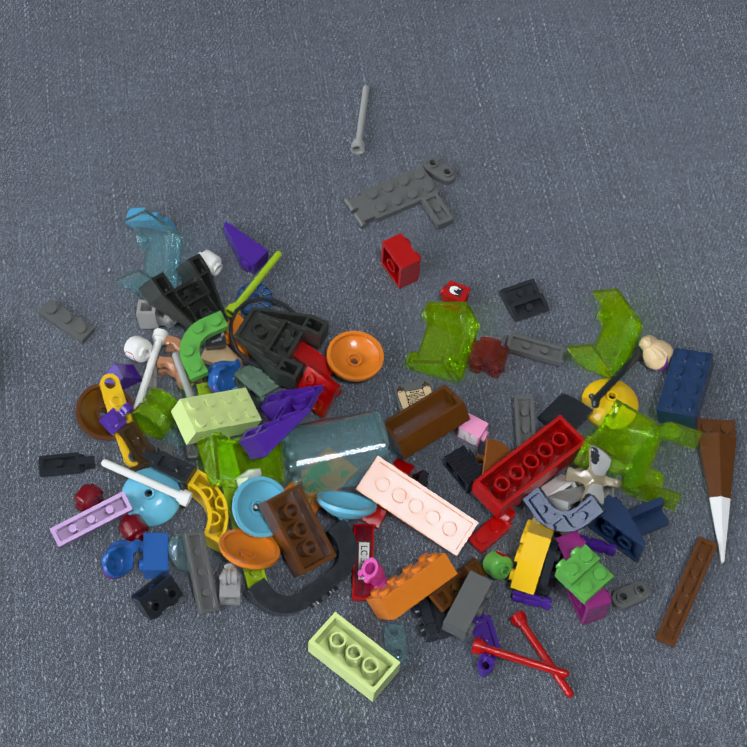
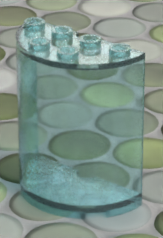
(335, 450)

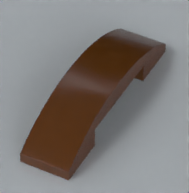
(447, 593)

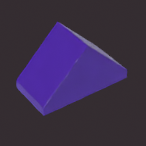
(126, 373)

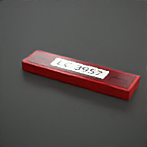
(365, 549)

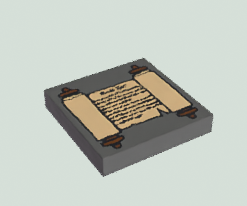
(411, 392)

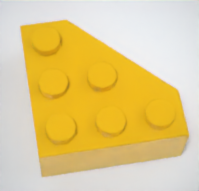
(530, 556)

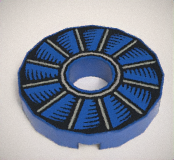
(260, 291)

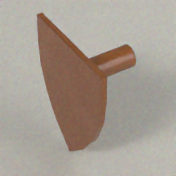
(494, 453)

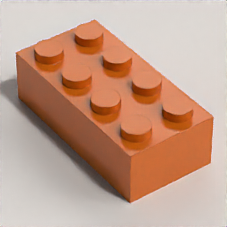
(411, 585)

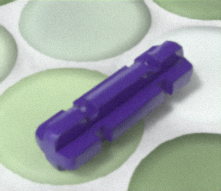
(600, 546)
(532, 600)

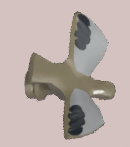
(595, 476)

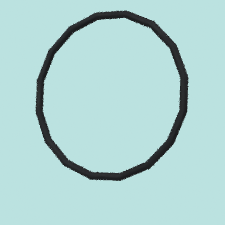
(233, 318)

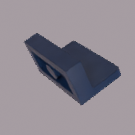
(649, 516)

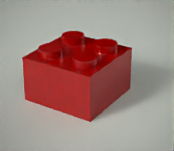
(400, 260)

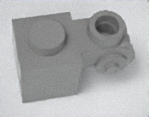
(151, 318)
(230, 585)

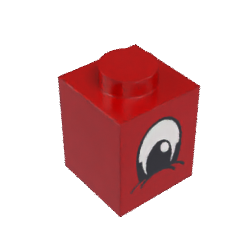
(455, 292)

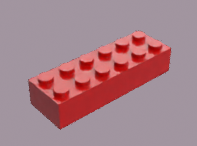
(528, 467)

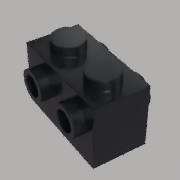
(157, 595)

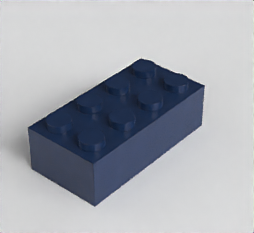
(685, 387)

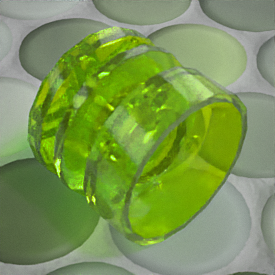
(155, 413)

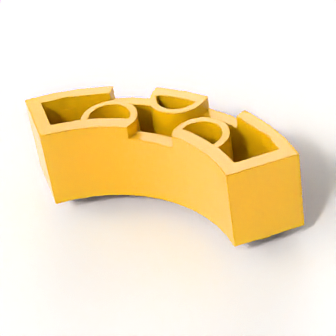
(215, 507)

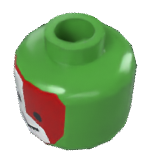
(497, 565)

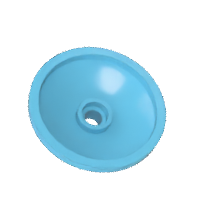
(249, 493)
(346, 504)
(159, 506)

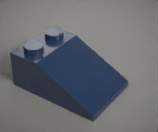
(619, 528)

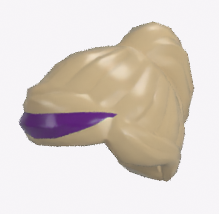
(655, 352)

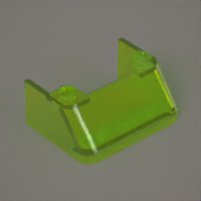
(616, 339)
(648, 483)

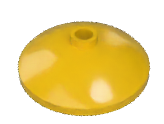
(619, 391)

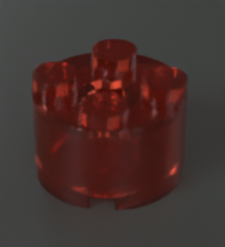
(488, 356)

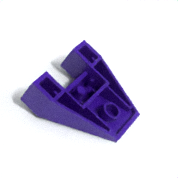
(284, 411)

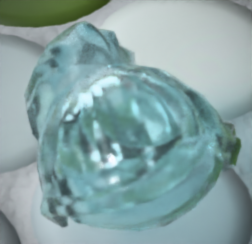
(177, 552)

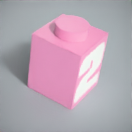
(473, 431)

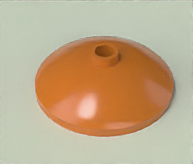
(358, 348)
(249, 551)

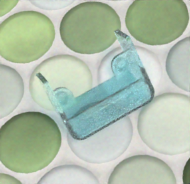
(162, 251)

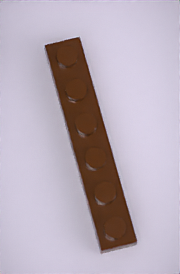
(686, 592)

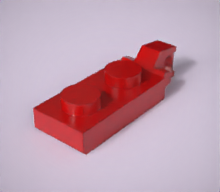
(491, 532)

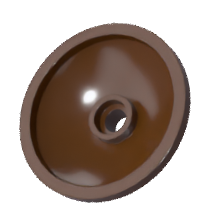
(88, 412)

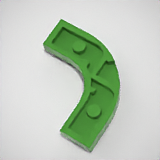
(194, 339)

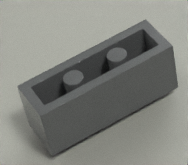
(468, 605)

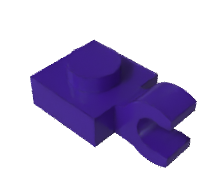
(115, 420)

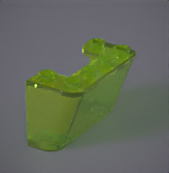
(227, 460)

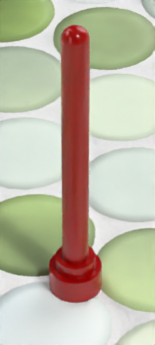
(520, 620)
(481, 647)

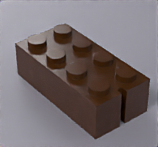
(425, 421)

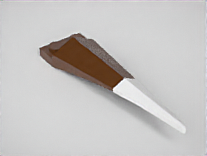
(717, 458)

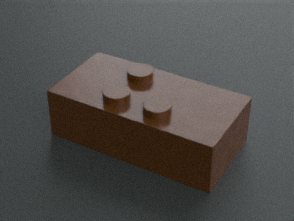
(297, 530)

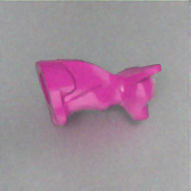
(373, 573)

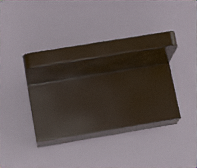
(136, 440)

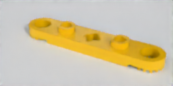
(115, 399)

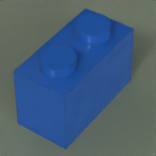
(155, 554)

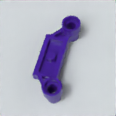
(485, 630)

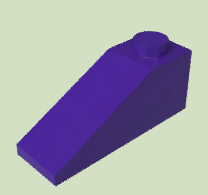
(247, 251)

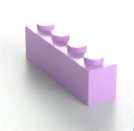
(91, 519)

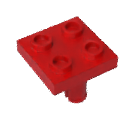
(315, 377)

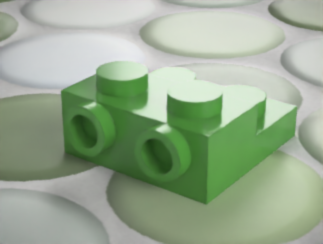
(583, 573)

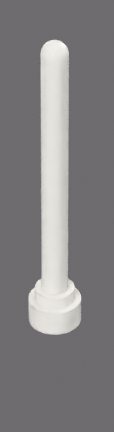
(158, 338)
(183, 497)

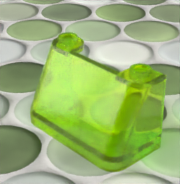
(445, 341)
(620, 436)

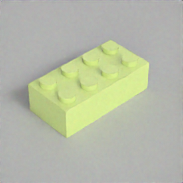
(223, 412)
(353, 656)

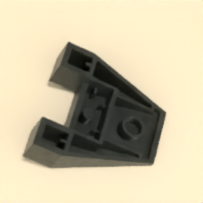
(188, 301)
(274, 339)

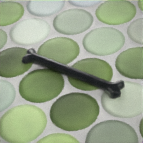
(595, 398)

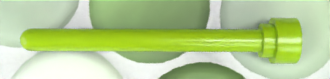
(229, 310)

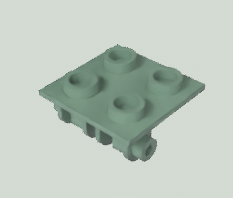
(256, 381)

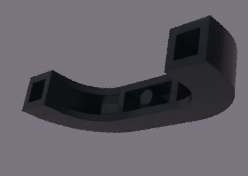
(275, 604)

